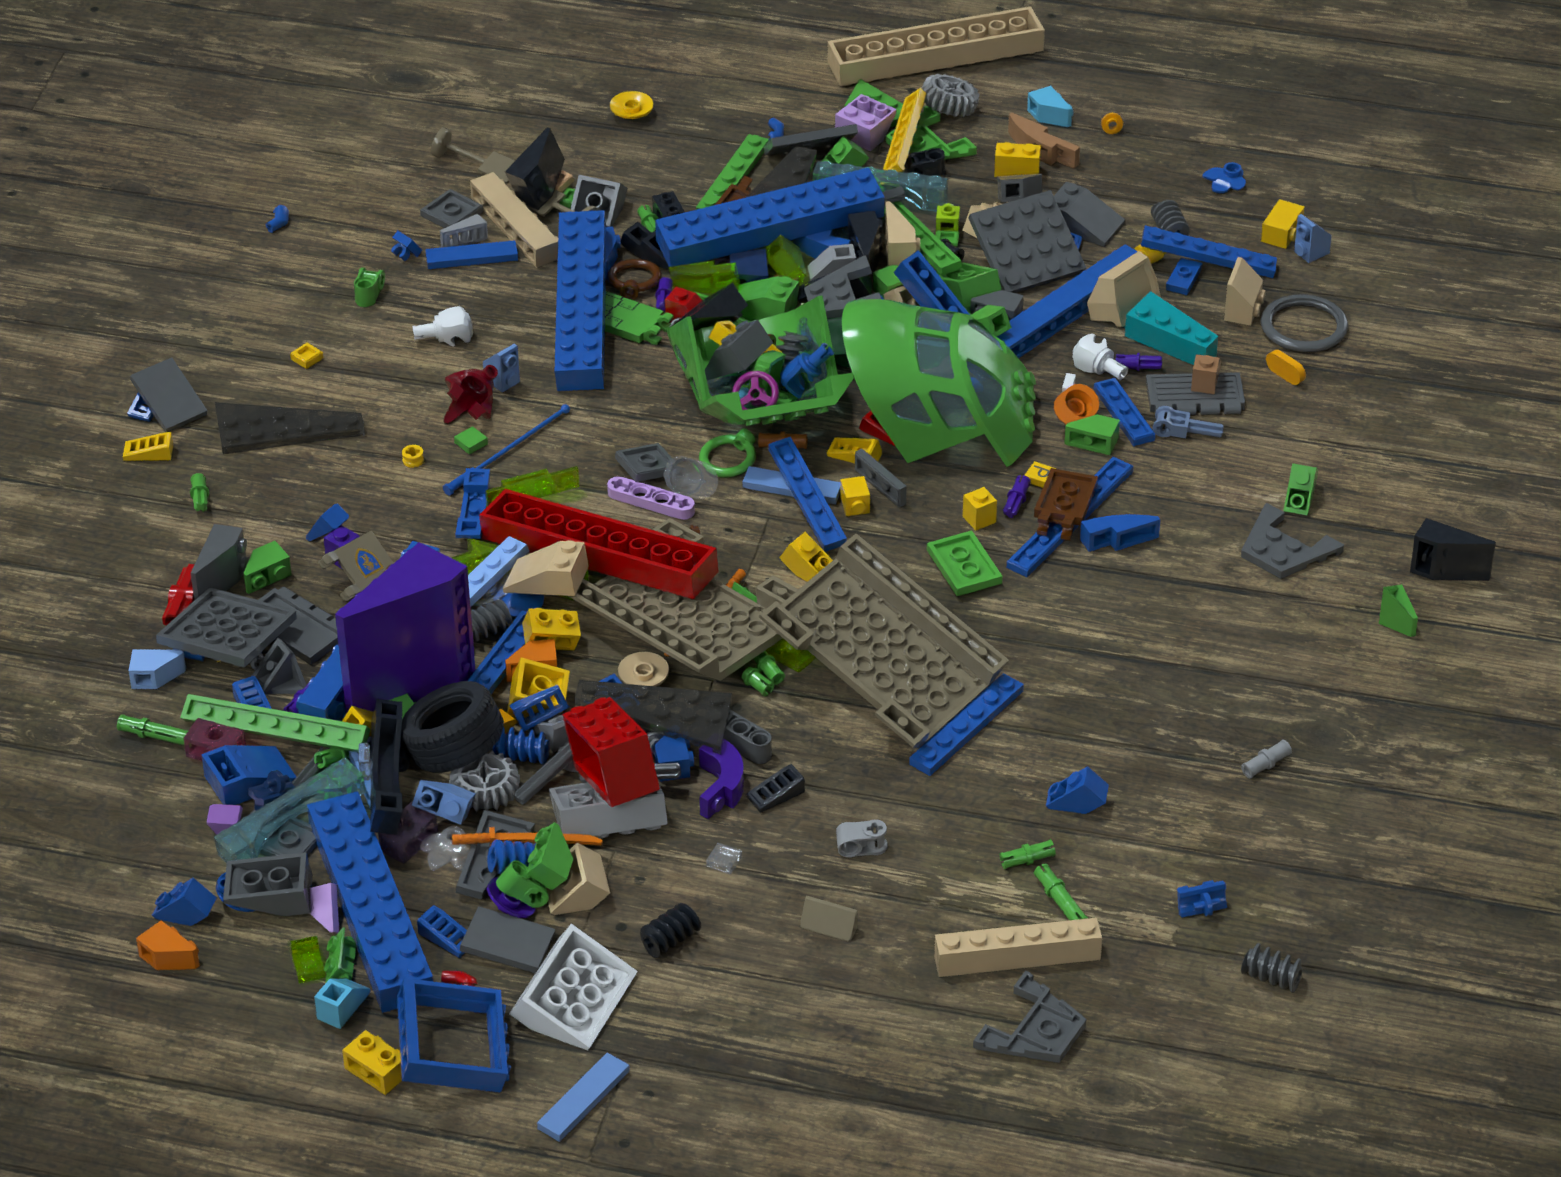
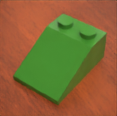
(971, 282)
(769, 297)

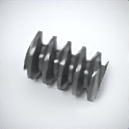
(1169, 217)
(792, 345)
(489, 618)
(1272, 968)

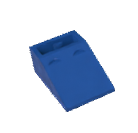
(238, 767)

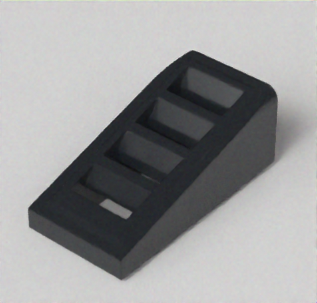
(788, 777)

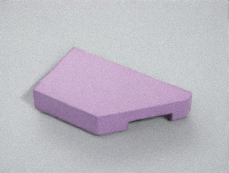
(325, 906)

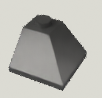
(601, 194)

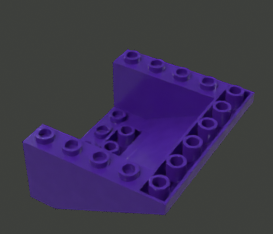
(407, 630)

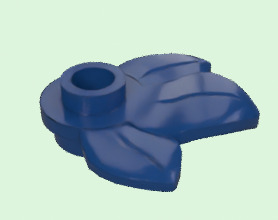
(1226, 178)

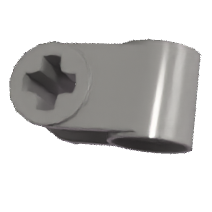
(858, 838)

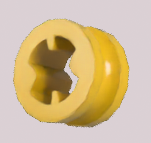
(412, 456)

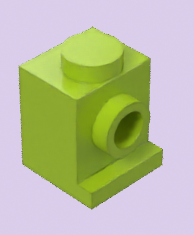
(948, 214)

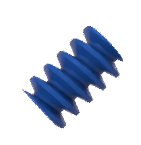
(523, 746)
(503, 853)

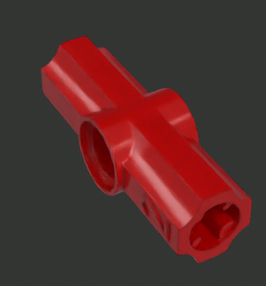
(179, 595)

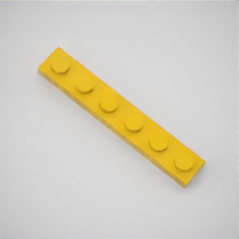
(905, 131)

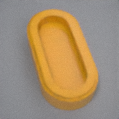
(1285, 367)

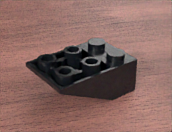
(1451, 553)

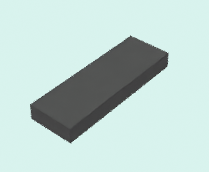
(880, 478)

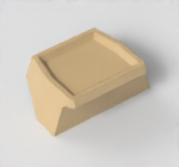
(1122, 289)

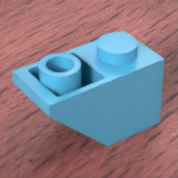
(1049, 107)
(339, 1000)

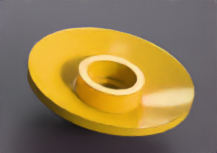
(631, 104)

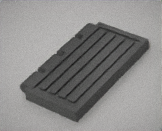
(809, 139)
(1176, 392)
(312, 632)

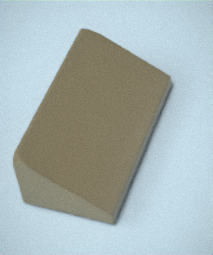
(829, 919)

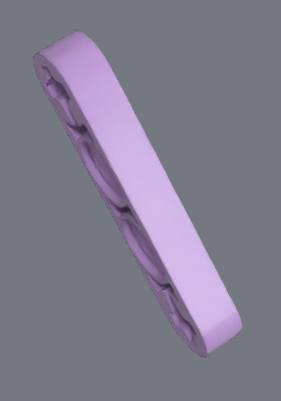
(676, 505)

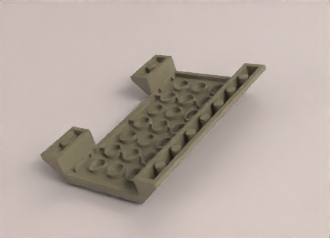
(706, 633)
(888, 641)

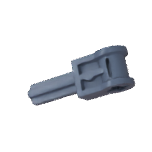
(1178, 424)

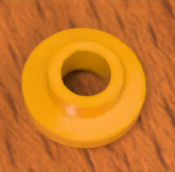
(1112, 117)

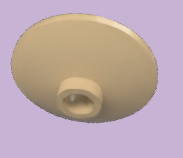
(643, 669)

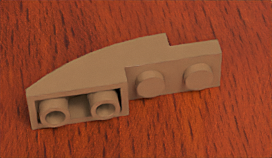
(1052, 148)

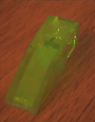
(704, 276)

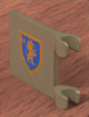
(361, 560)

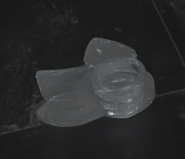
(442, 851)

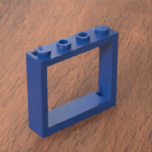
(454, 997)

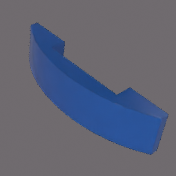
(473, 503)

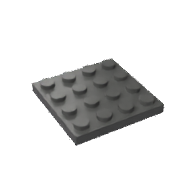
(1027, 242)
(226, 627)

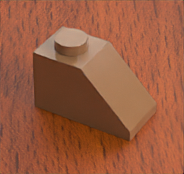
(1205, 374)

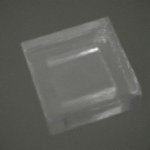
(365, 760)
(724, 858)

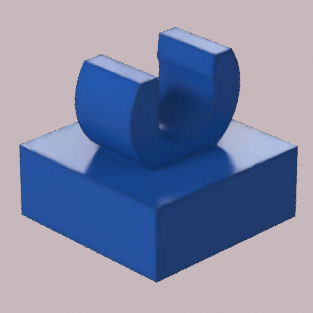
(405, 245)

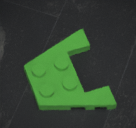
(925, 139)

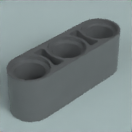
(749, 739)

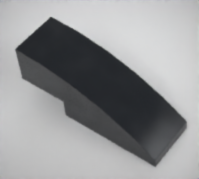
(643, 244)

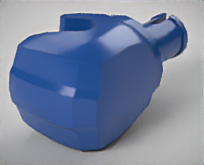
(806, 363)

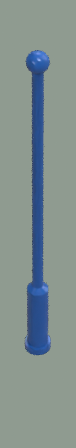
(449, 488)

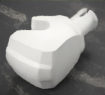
(447, 324)
(1097, 358)

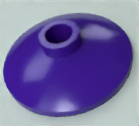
(508, 904)

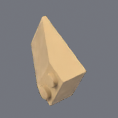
(899, 236)
(550, 570)

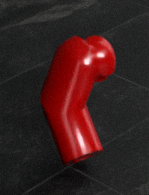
(458, 978)

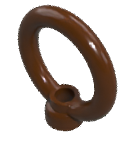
(637, 287)

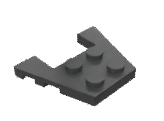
(837, 288)
(1280, 553)
(1044, 1032)

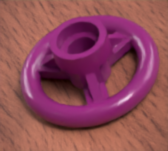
(763, 398)

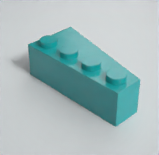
(1169, 330)

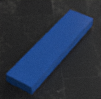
(471, 254)
(1122, 408)

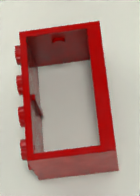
(611, 751)

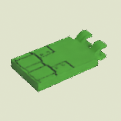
(634, 319)

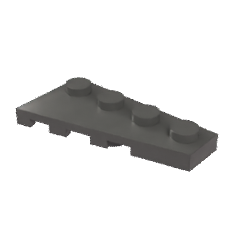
(475, 872)

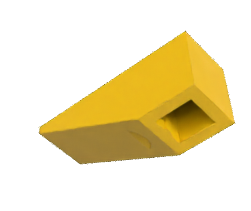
(805, 557)

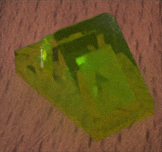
(476, 553)
(306, 958)

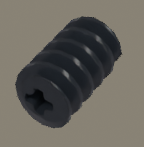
(669, 929)

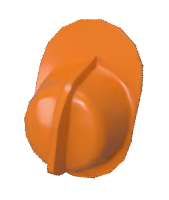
(1076, 403)

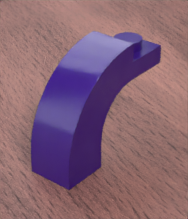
(730, 781)

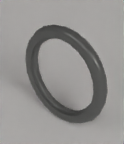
(1304, 346)

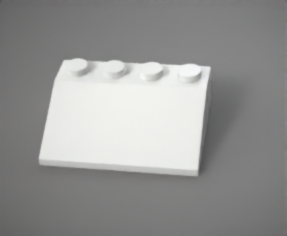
(574, 990)

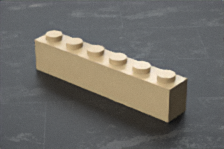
(515, 219)
(1017, 947)

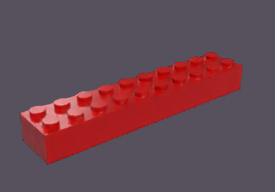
(610, 544)

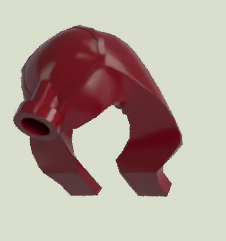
(471, 392)

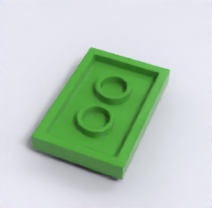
(964, 563)

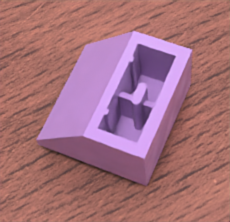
(872, 120)

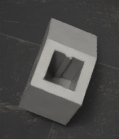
(831, 260)

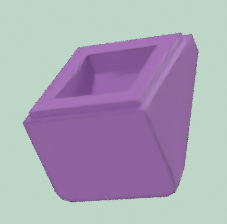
(223, 816)

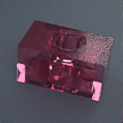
(208, 735)

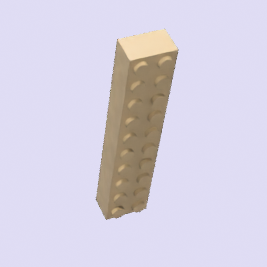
(935, 46)

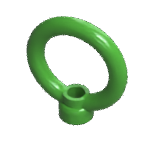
(742, 440)

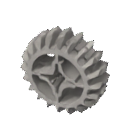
(950, 95)
(500, 778)

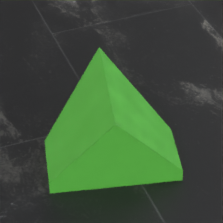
(1398, 611)

